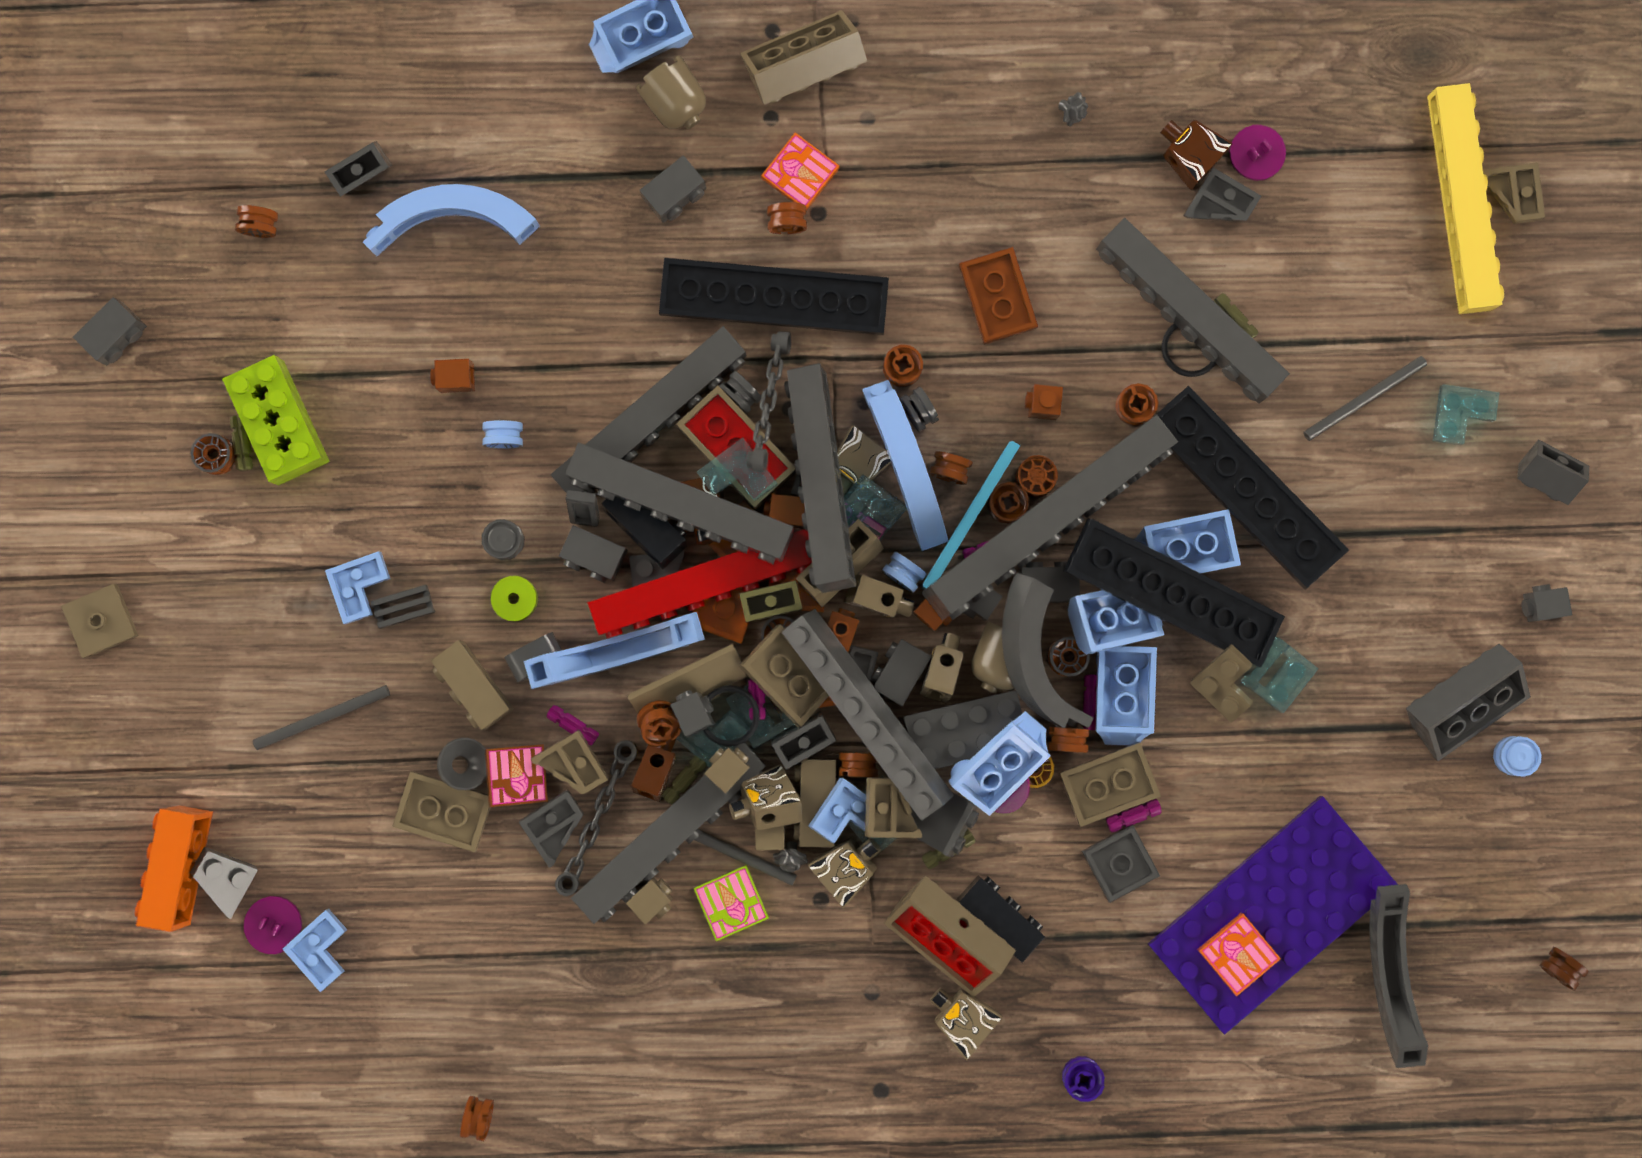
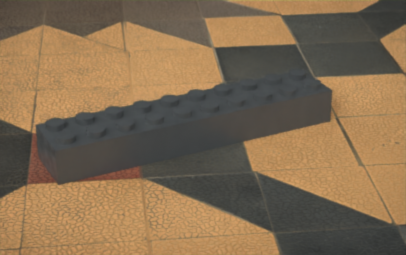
(1056, 513)

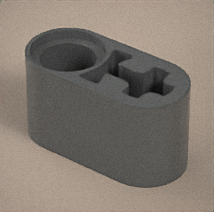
(538, 647)

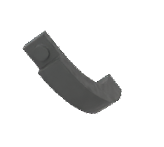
(1023, 656)
(1392, 978)

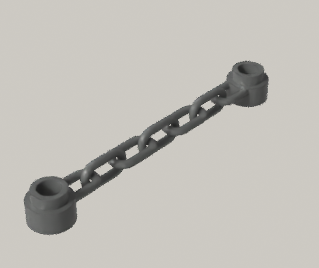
(758, 458)
(593, 824)

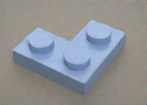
(349, 581)
(840, 806)
(310, 951)

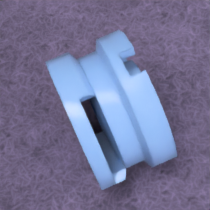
(1517, 756)

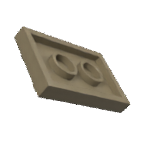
(784, 677)
(1109, 784)
(442, 812)

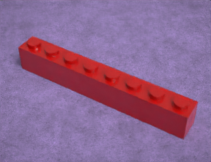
(693, 586)

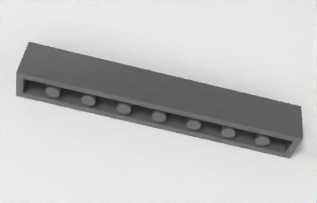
(1192, 311)
(664, 402)
(820, 479)
(679, 502)
(868, 714)
(659, 843)

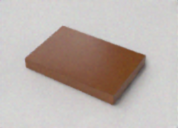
(998, 295)

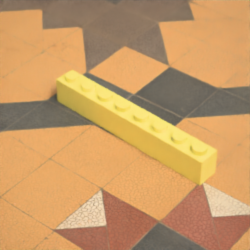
(1465, 198)

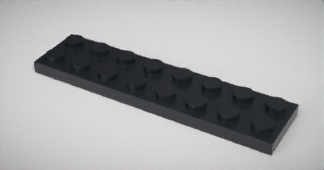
(773, 296)
(1250, 490)
(1173, 592)

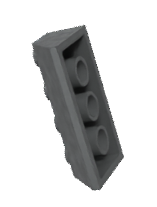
(1469, 701)

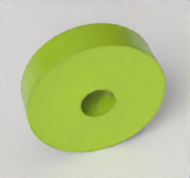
(501, 598)

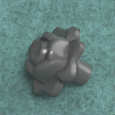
(1074, 109)
(790, 858)

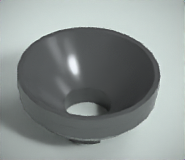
(475, 756)

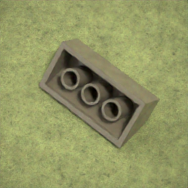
(804, 57)
(701, 676)

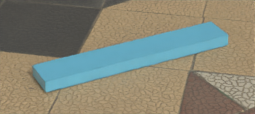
(971, 514)

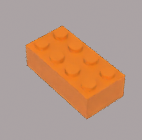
(167, 884)

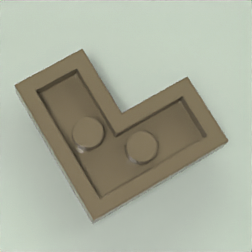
(1218, 684)

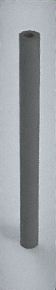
(1365, 398)
(321, 717)
(746, 858)

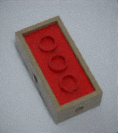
(719, 424)
(950, 936)

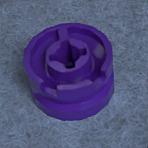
(1083, 1091)

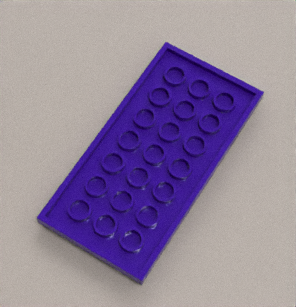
(1296, 893)

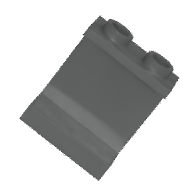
(947, 825)

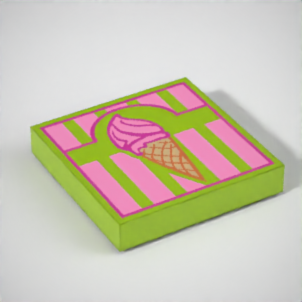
(731, 903)

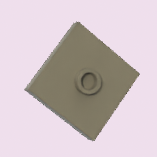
(99, 620)

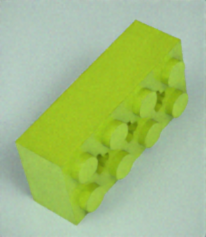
(292, 425)

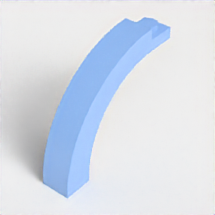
(449, 201)
(907, 464)
(614, 652)

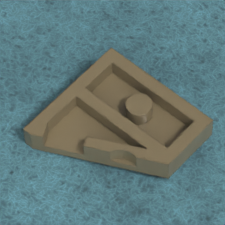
(1518, 191)
(573, 762)
(888, 811)

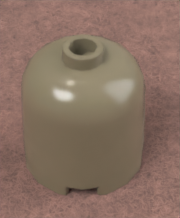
(673, 95)
(989, 662)

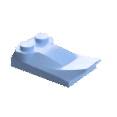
(638, 33)
(1197, 542)
(1108, 622)
(1125, 694)
(1002, 764)

